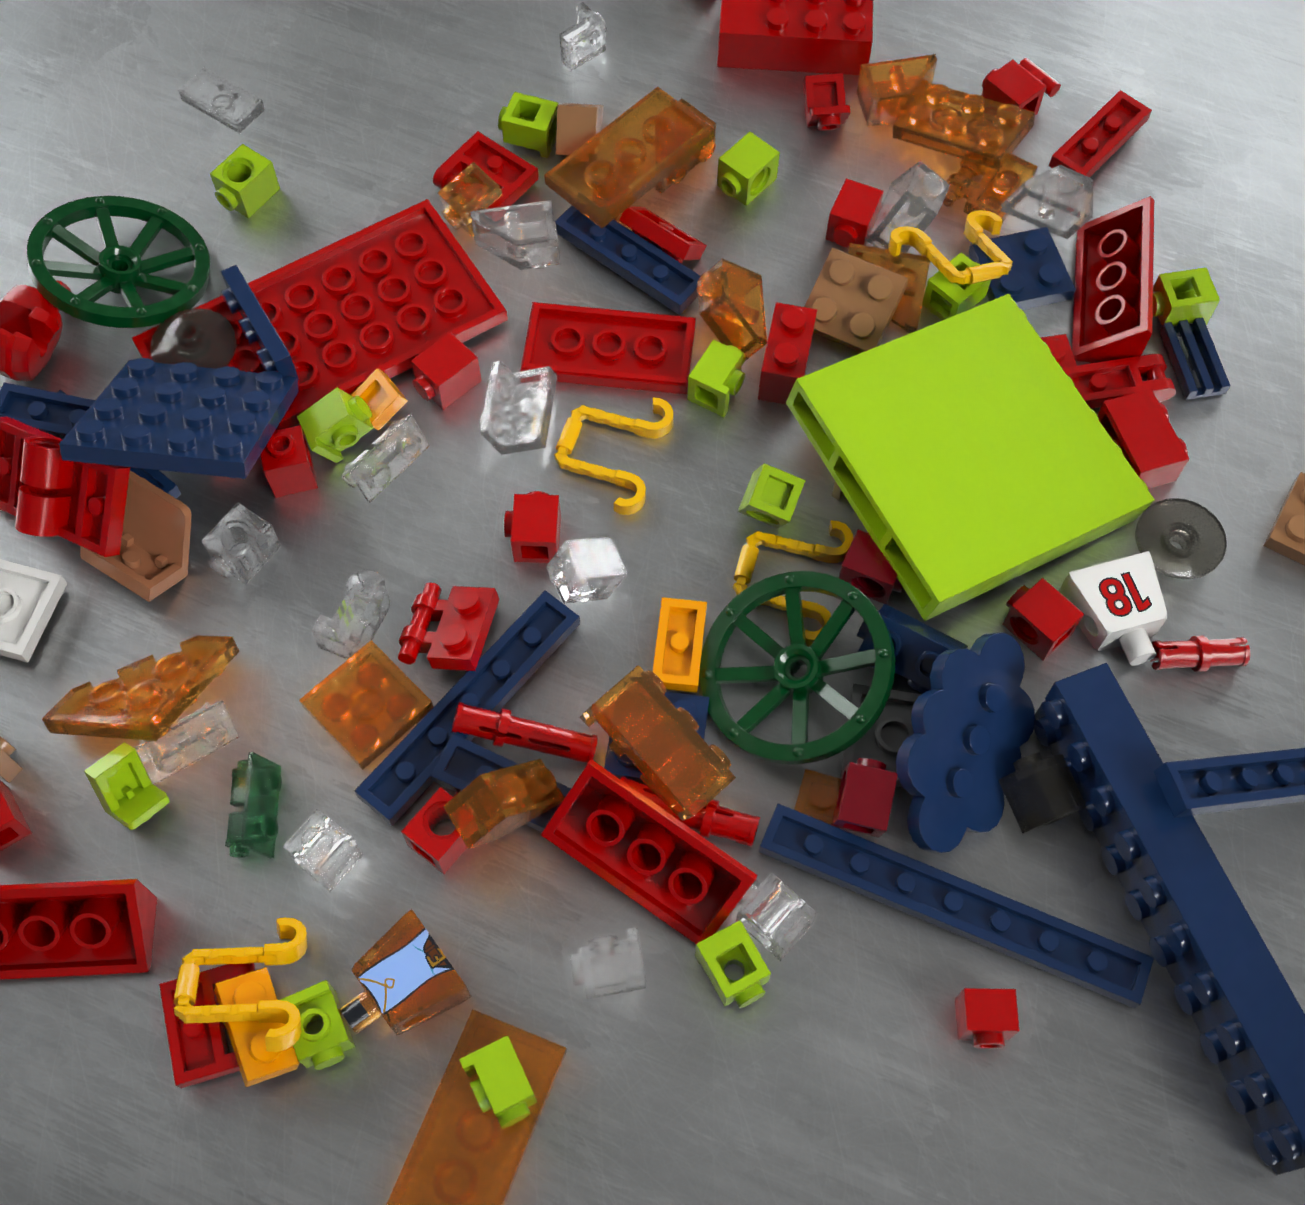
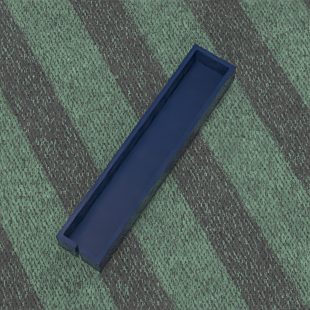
(1187, 908)

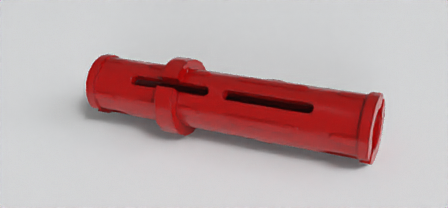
(523, 733)
(711, 819)

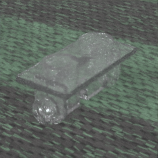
(388, 459)
(187, 741)

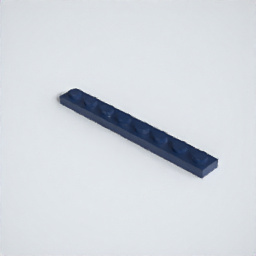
(958, 906)

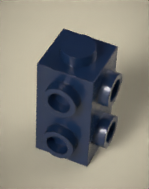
(914, 646)

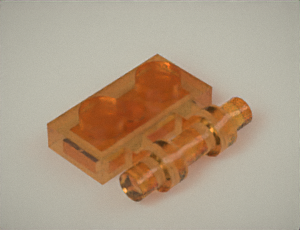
(992, 189)

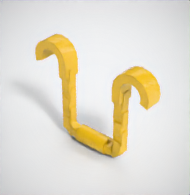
(973, 231)
(618, 477)
(823, 553)
(265, 1011)

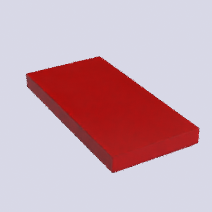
(611, 347)

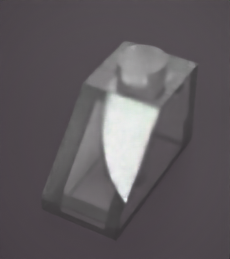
(1054, 200)
(910, 202)
(519, 234)

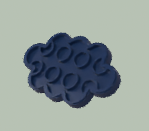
(965, 741)

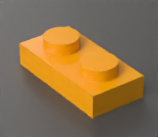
(680, 643)
(249, 1036)

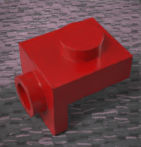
(825, 101)

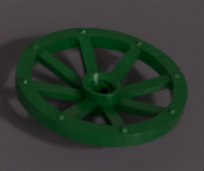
(117, 266)
(788, 662)

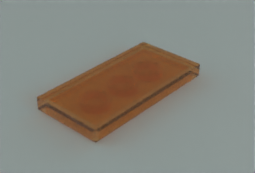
(629, 157)
(461, 1150)

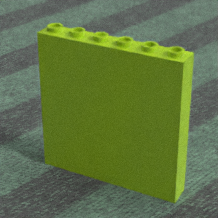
(967, 454)

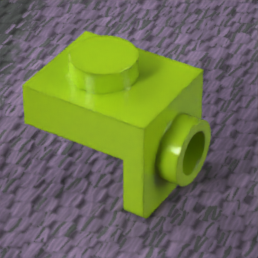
(125, 787)

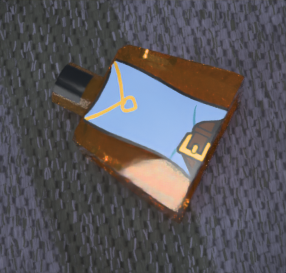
(404, 980)

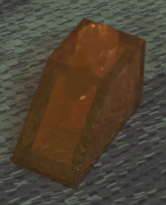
(891, 86)
(733, 306)

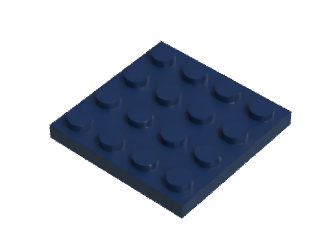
(182, 419)

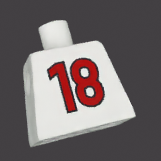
(1119, 605)

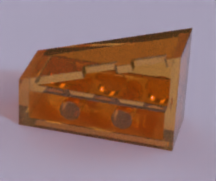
(661, 743)

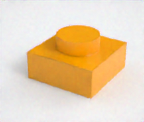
(381, 397)

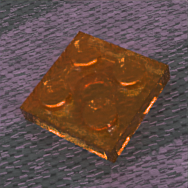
(366, 704)

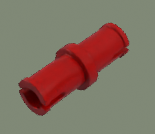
(1200, 653)

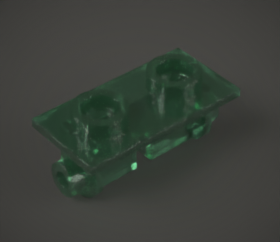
(257, 788)

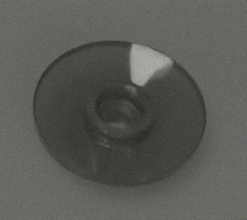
(211, 344)
(1191, 527)

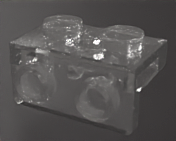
(518, 408)

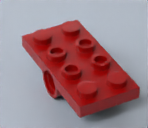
(57, 495)

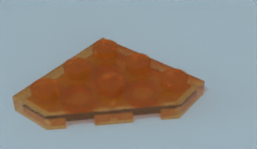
(145, 695)

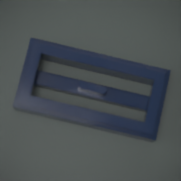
(1202, 359)

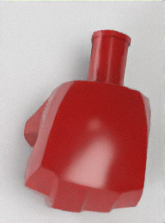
(27, 332)

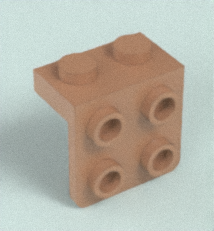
(152, 542)

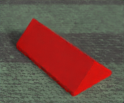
(1114, 284)
(648, 854)
(76, 928)

